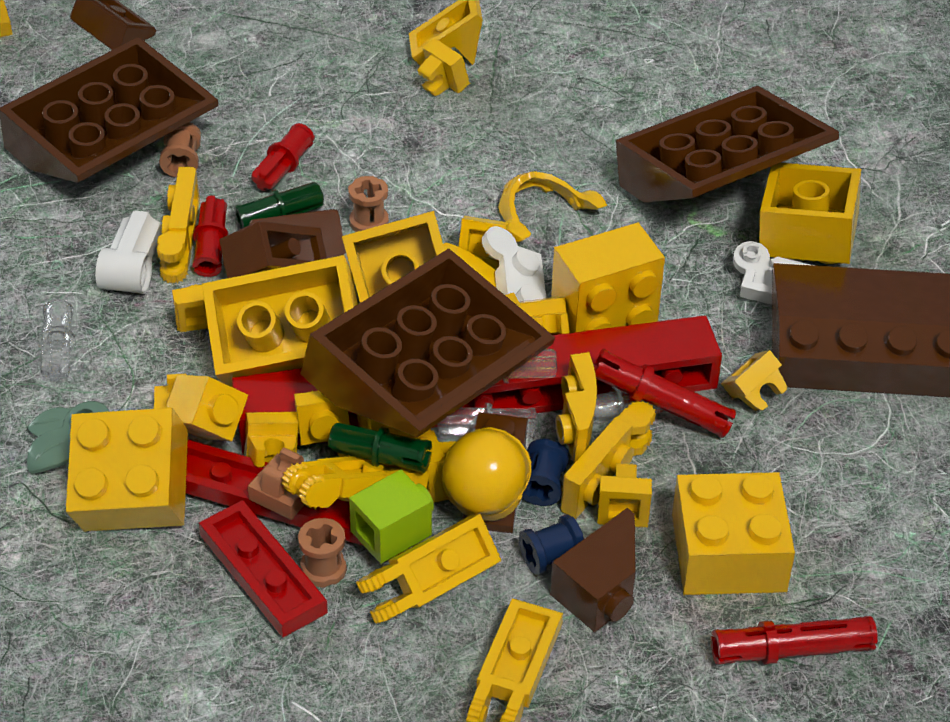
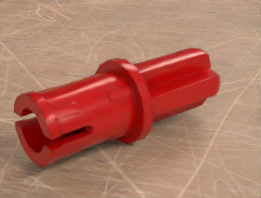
(283, 157)
(207, 235)

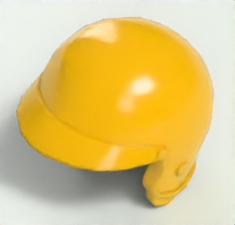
(486, 473)

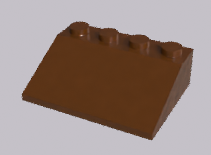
(101, 112)
(716, 145)
(862, 329)
(422, 346)

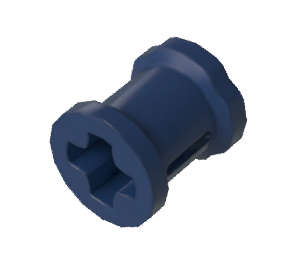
(548, 463)
(549, 543)

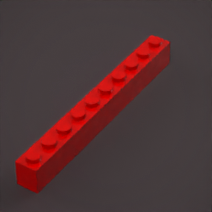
(676, 349)

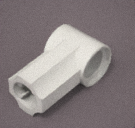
(129, 260)

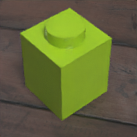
(391, 515)

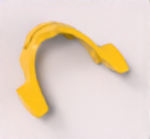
(547, 183)

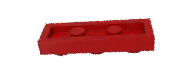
(263, 568)

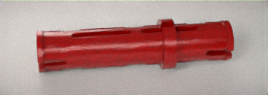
(645, 385)
(772, 641)

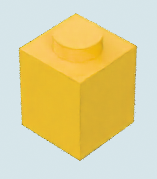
(207, 406)

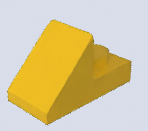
(454, 26)

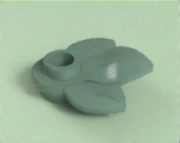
(53, 436)

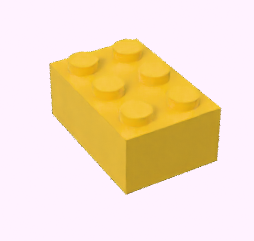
(267, 316)

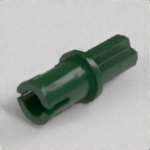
(279, 204)
(380, 446)

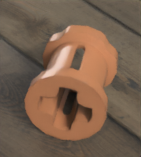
(180, 149)
(364, 206)
(322, 546)

